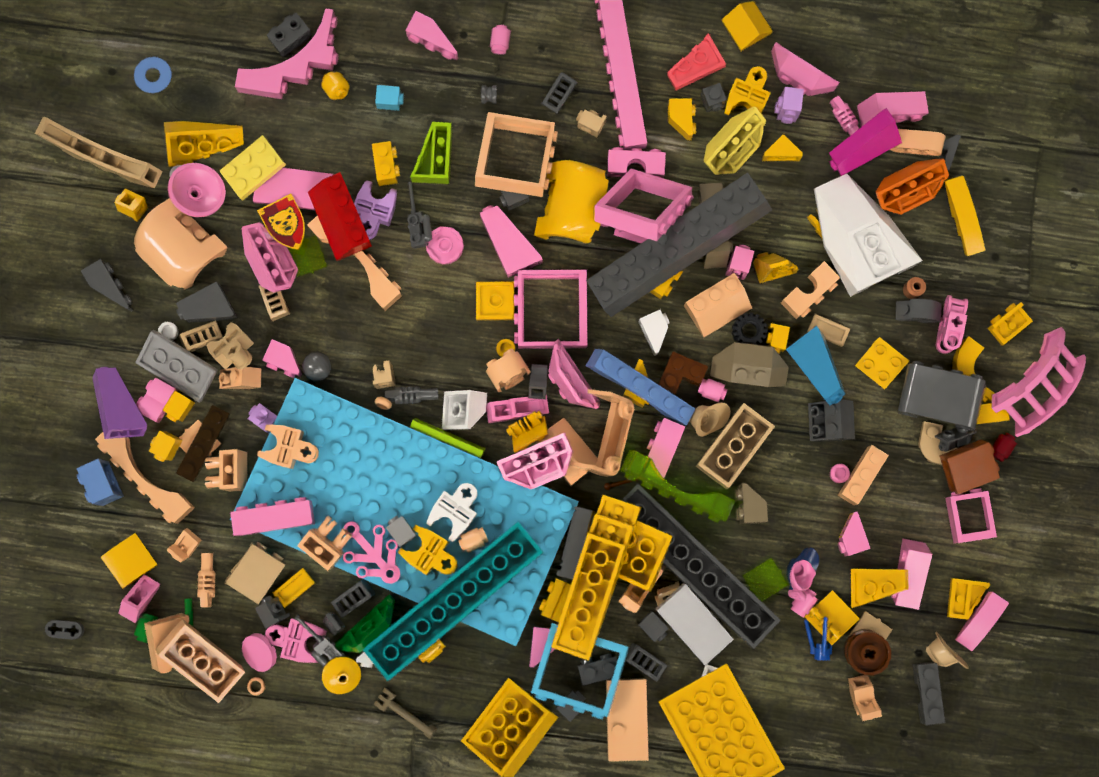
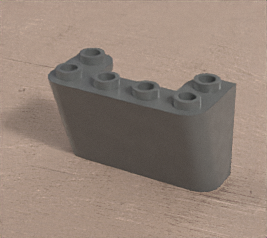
(942, 395)

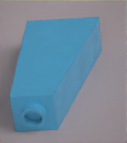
(816, 362)

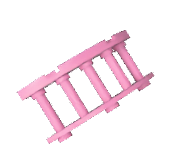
(1051, 348)

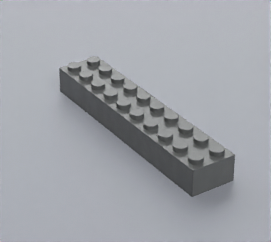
(682, 245)
(706, 575)

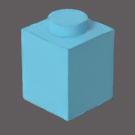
(389, 97)

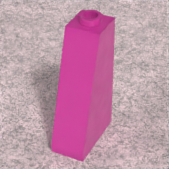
(866, 143)

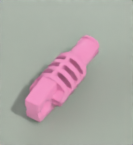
(844, 115)

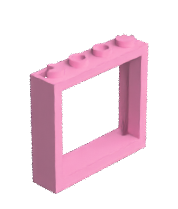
(608, 214)
(519, 301)

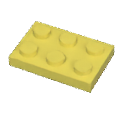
(252, 167)

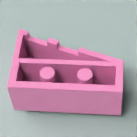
(901, 105)
(916, 559)

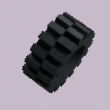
(749, 319)

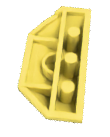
(735, 142)

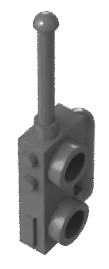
(415, 226)
(322, 646)

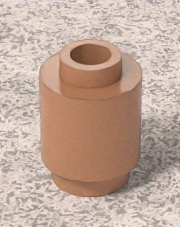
(909, 290)

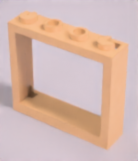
(521, 125)

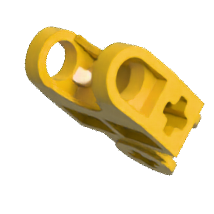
(748, 92)
(436, 557)

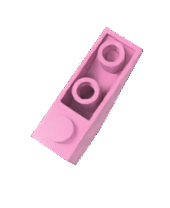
(425, 31)

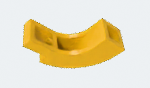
(965, 359)

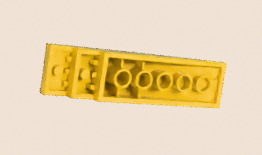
(596, 577)

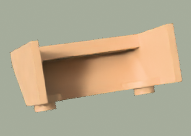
(614, 435)

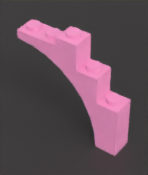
(273, 80)

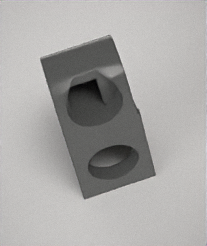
(538, 380)

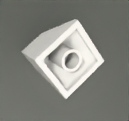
(462, 409)

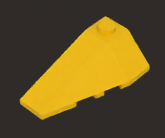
(196, 140)
(773, 267)

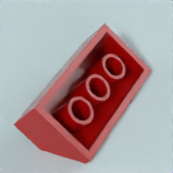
(339, 217)

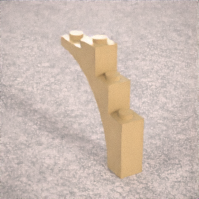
(98, 155)

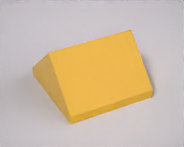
(746, 25)

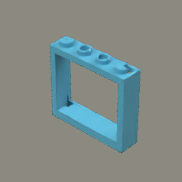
(577, 705)

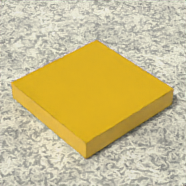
(494, 300)

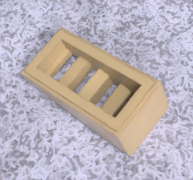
(277, 314)
(183, 336)

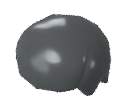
(316, 366)

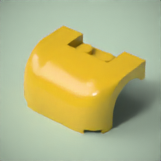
(572, 201)

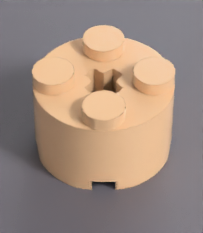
(507, 370)

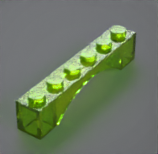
(643, 469)

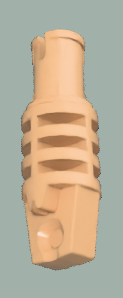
(206, 580)

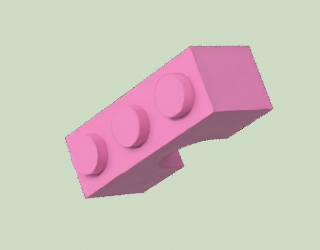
(620, 159)

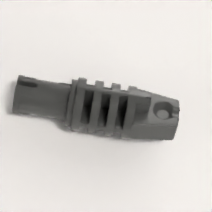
(411, 394)

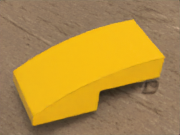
(988, 415)

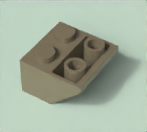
(751, 506)

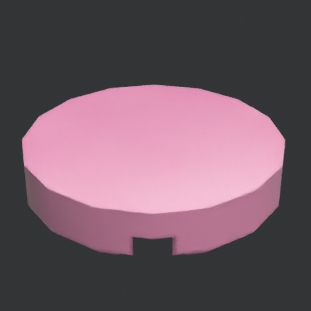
(445, 245)
(259, 652)

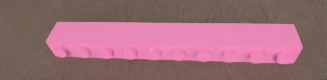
(622, 74)

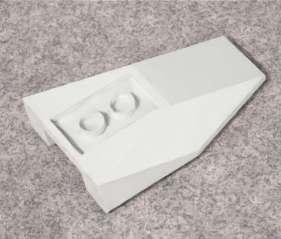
(860, 236)

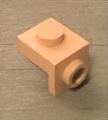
(184, 545)

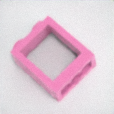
(957, 535)

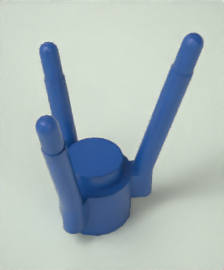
(822, 650)

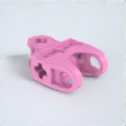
(952, 324)
(288, 637)

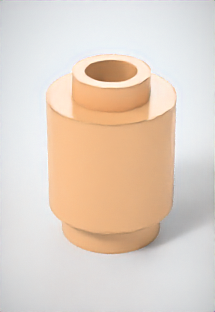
(473, 539)

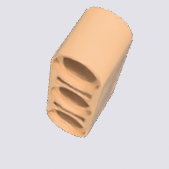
(920, 142)

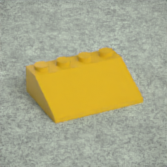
(644, 556)
(509, 729)

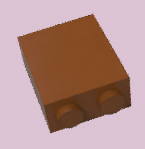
(970, 466)

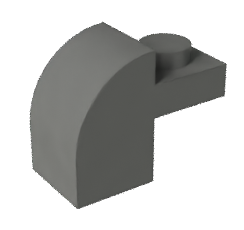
(918, 310)

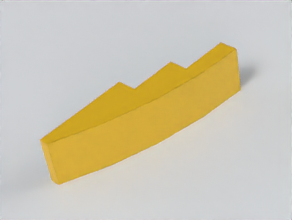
(965, 215)

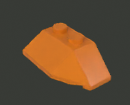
(912, 185)

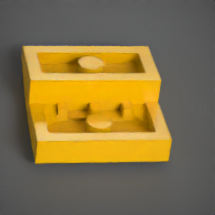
(129, 560)

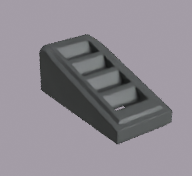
(553, 89)
(367, 589)
(333, 623)
(632, 651)

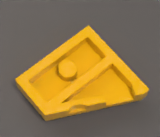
(964, 597)

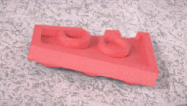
(699, 63)

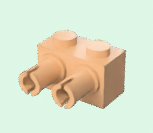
(232, 470)
(321, 548)

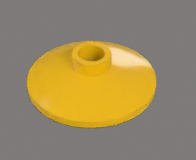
(340, 667)

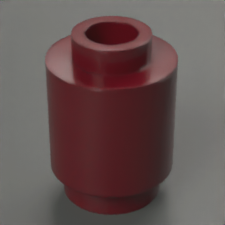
(1004, 446)

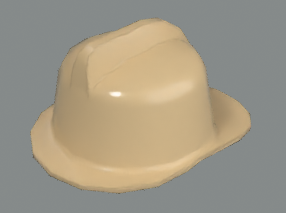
(710, 418)
(943, 654)

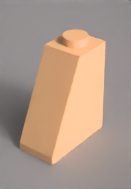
(156, 632)

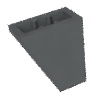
(206, 305)

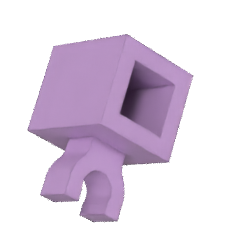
(261, 416)

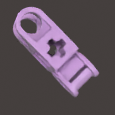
(375, 211)

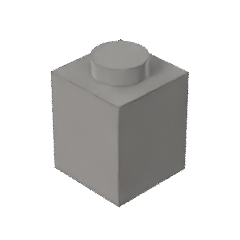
(400, 530)

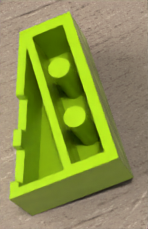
(435, 157)

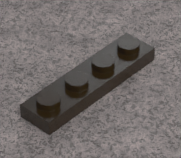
(203, 443)

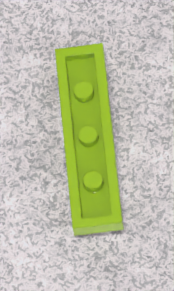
(447, 437)

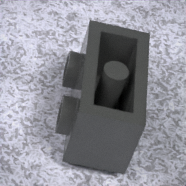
(289, 34)
(597, 670)

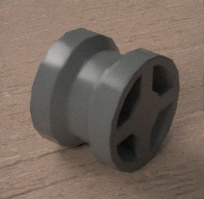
(489, 94)

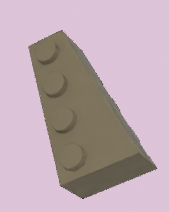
(719, 256)

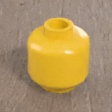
(335, 85)

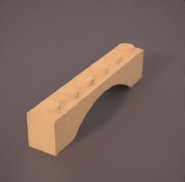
(381, 288)
(173, 504)

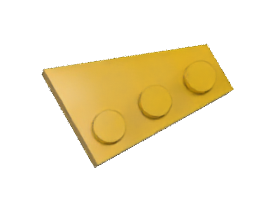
(875, 584)

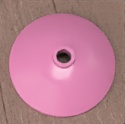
(199, 180)

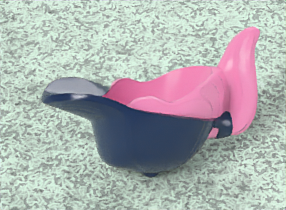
(801, 573)

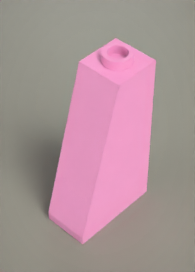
(509, 243)

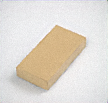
(831, 330)

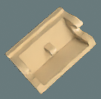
(384, 378)

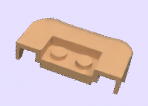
(175, 245)

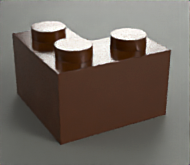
(680, 369)

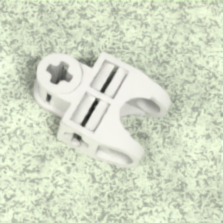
(459, 503)

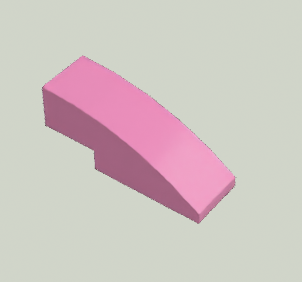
(515, 408)
(981, 620)

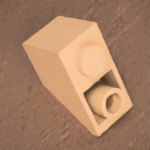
(240, 378)

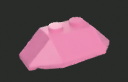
(799, 73)
(268, 258)
(570, 379)
(538, 463)

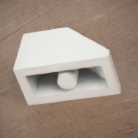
(654, 328)

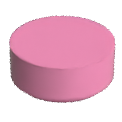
(839, 473)

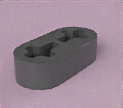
(64, 625)

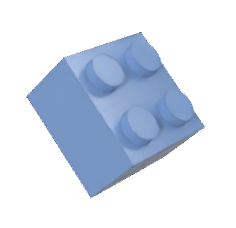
(99, 482)

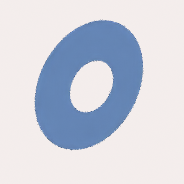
(161, 83)

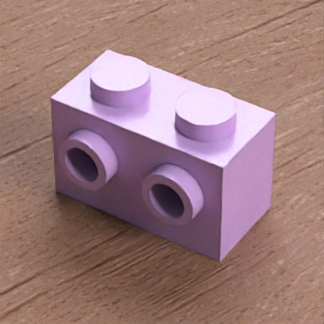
(789, 105)

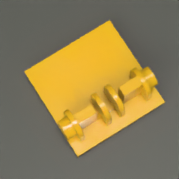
(882, 363)
(525, 435)
(839, 617)

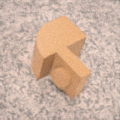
(863, 697)

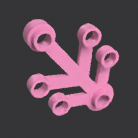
(374, 555)

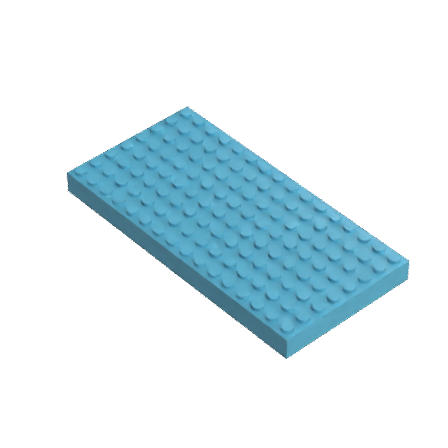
(385, 470)

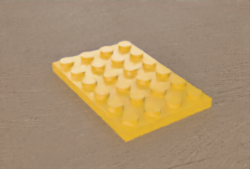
(720, 728)

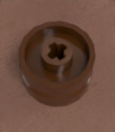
(878, 656)

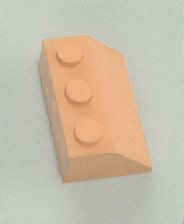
(718, 305)
(581, 451)

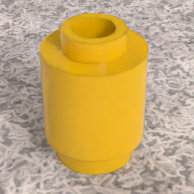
(432, 652)

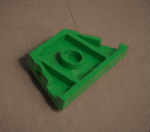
(368, 628)

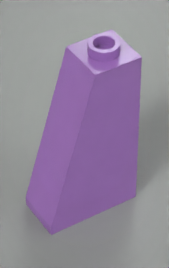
(116, 406)

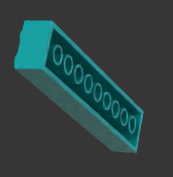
(452, 601)

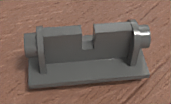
(955, 437)

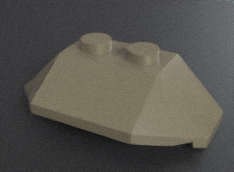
(750, 365)

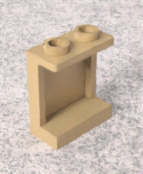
(255, 572)

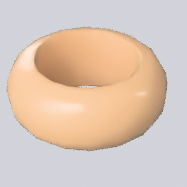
(383, 403)
(262, 686)

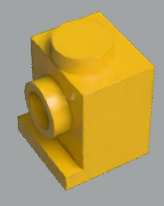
(131, 204)
(777, 337)

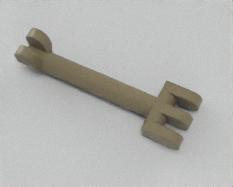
(388, 702)

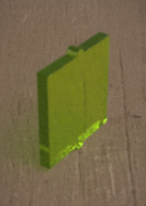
(308, 257)
(765, 580)

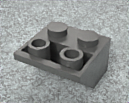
(831, 421)

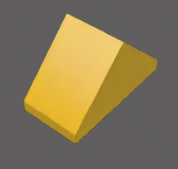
(783, 150)

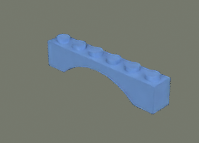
(635, 382)

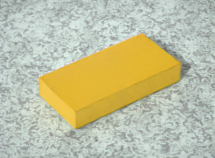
(294, 587)

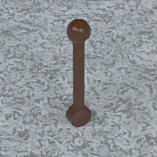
(607, 486)

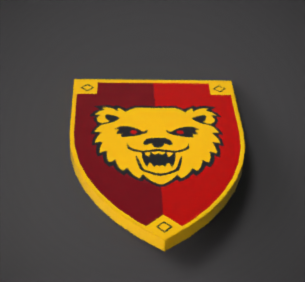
(284, 222)

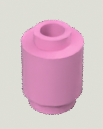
(500, 39)
(712, 390)
(803, 607)

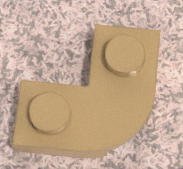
(929, 444)

